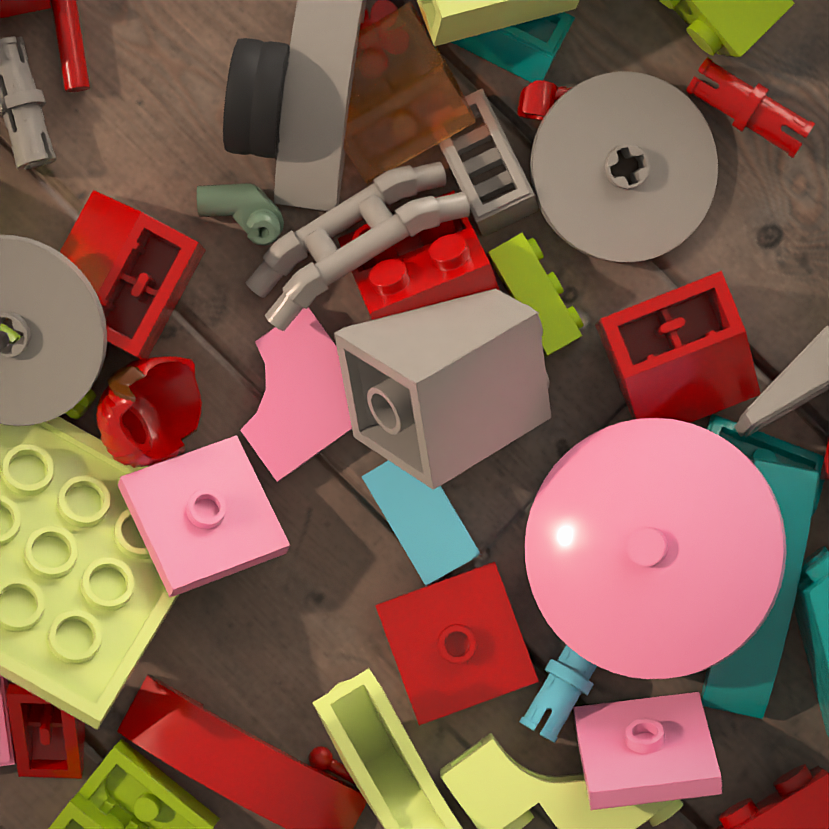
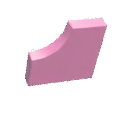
(302, 399)

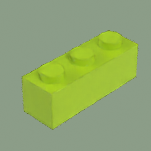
(528, 283)

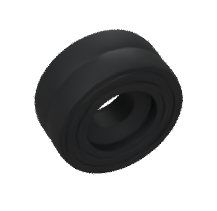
(255, 97)

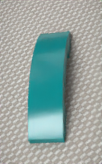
(747, 677)

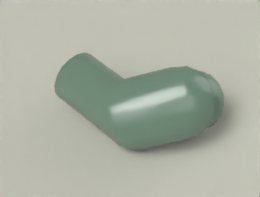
(247, 205)

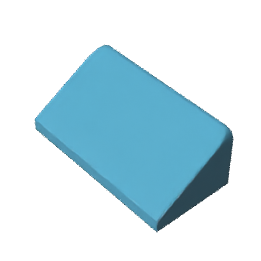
(421, 521)

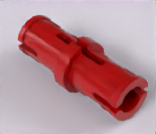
(750, 107)

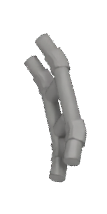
(334, 262)

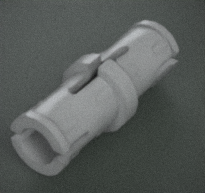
(22, 107)

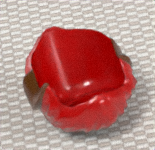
(149, 410)

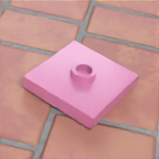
(203, 515)
(646, 751)

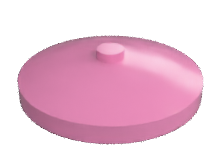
(655, 548)

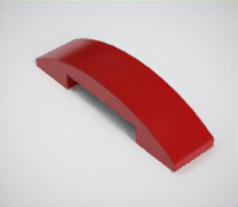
(237, 762)

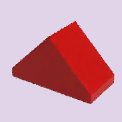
(44, 737)

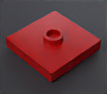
(456, 643)

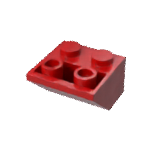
(134, 268)
(423, 269)
(681, 352)

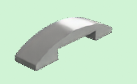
(317, 103)

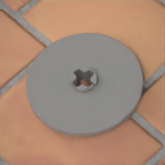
(580, 144)
(61, 329)

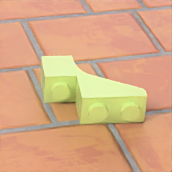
(382, 756)
(500, 792)

